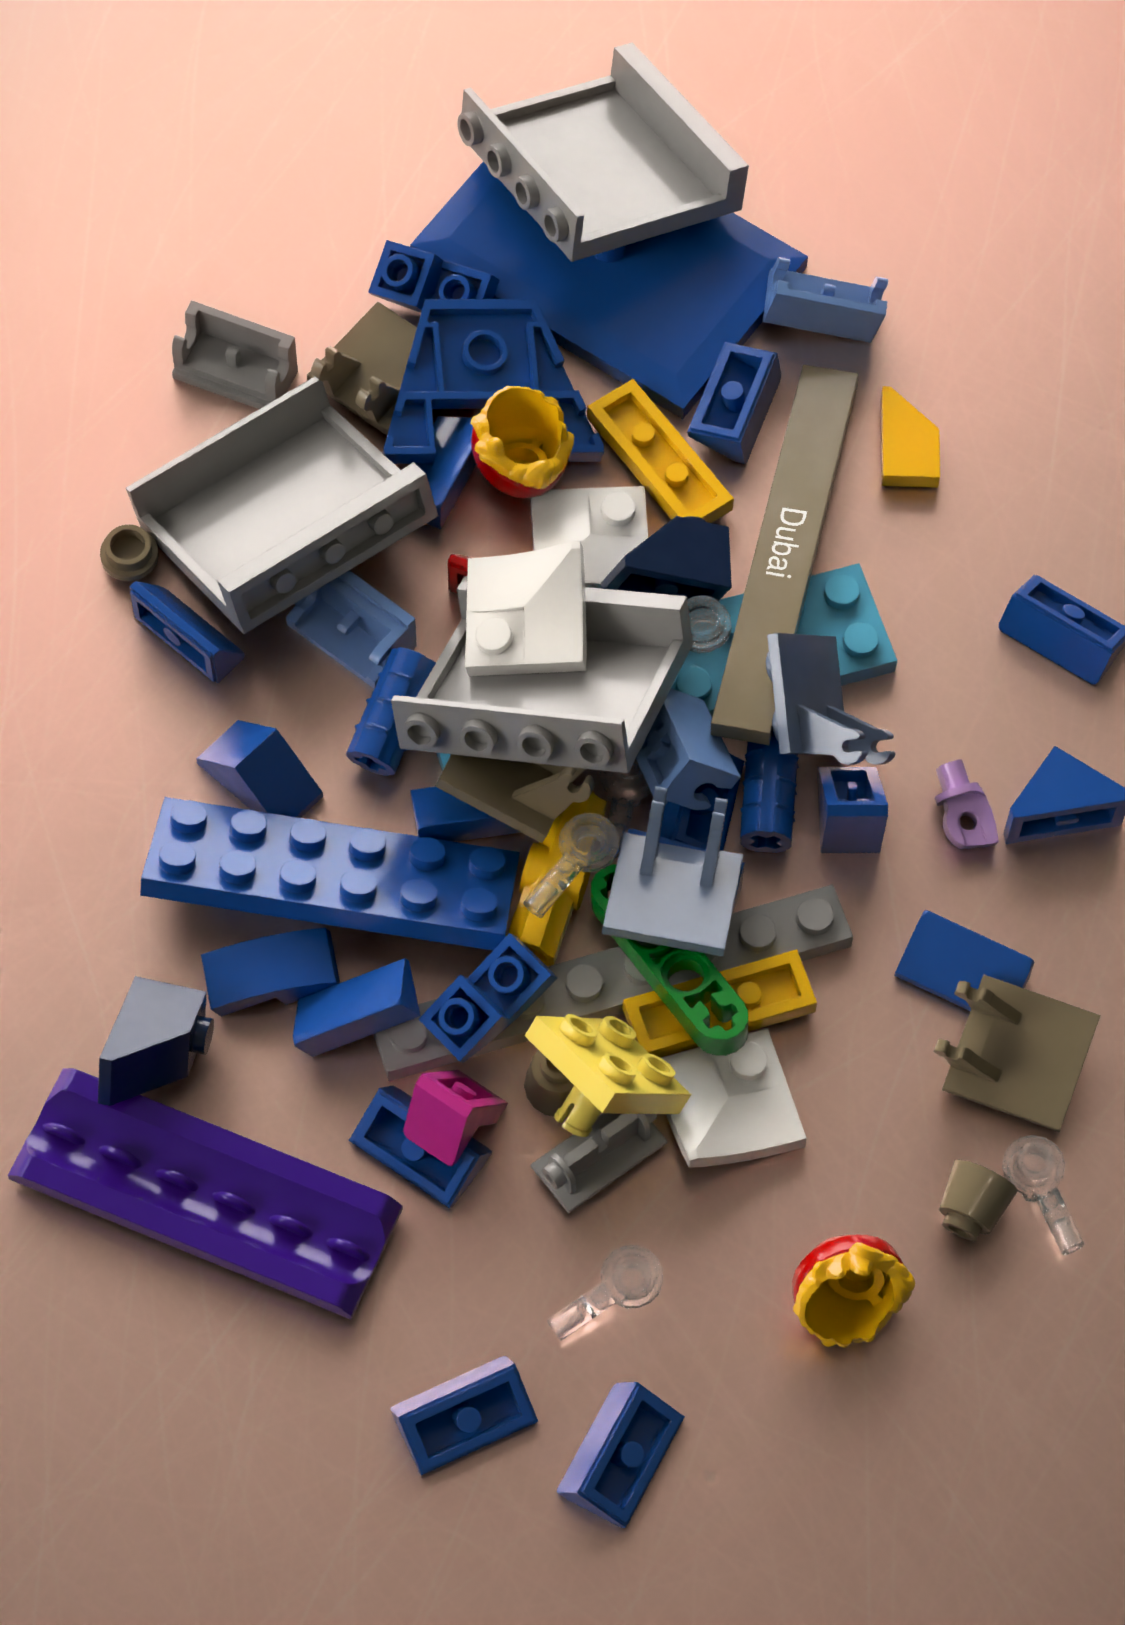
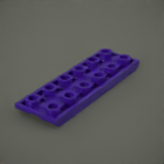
(208, 1192)

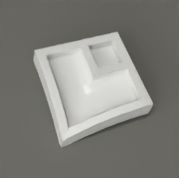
(604, 520)
(527, 612)
(736, 1105)

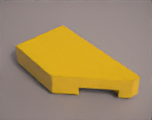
(907, 444)

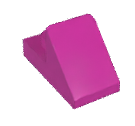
(447, 1113)

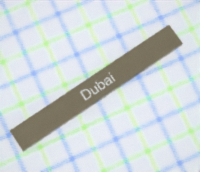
(785, 549)

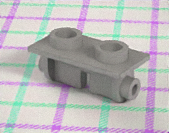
(590, 1163)

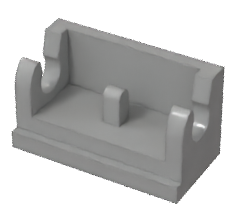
(234, 356)

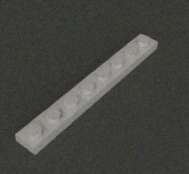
(600, 981)

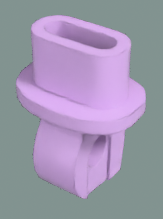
(963, 799)

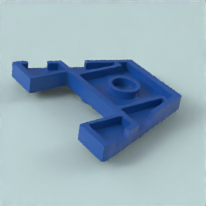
(466, 355)

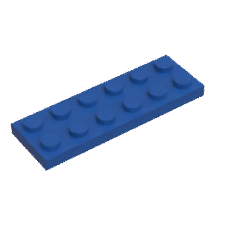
(330, 874)

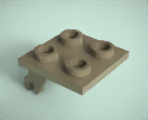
(368, 365)
(514, 791)
(1018, 1051)

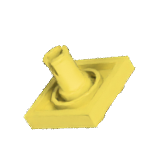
(607, 1070)

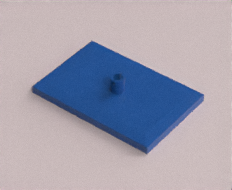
(632, 311)

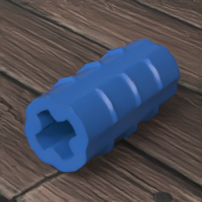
(376, 739)
(768, 798)

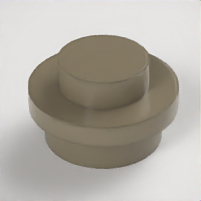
(129, 553)

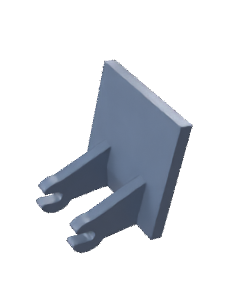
(810, 703)
(674, 891)

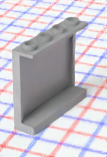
(608, 158)
(279, 505)
(558, 717)

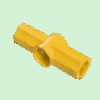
(546, 934)

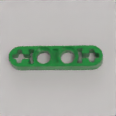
(687, 1006)

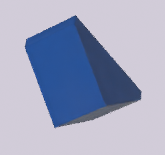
(261, 770)
(1064, 800)
(851, 809)

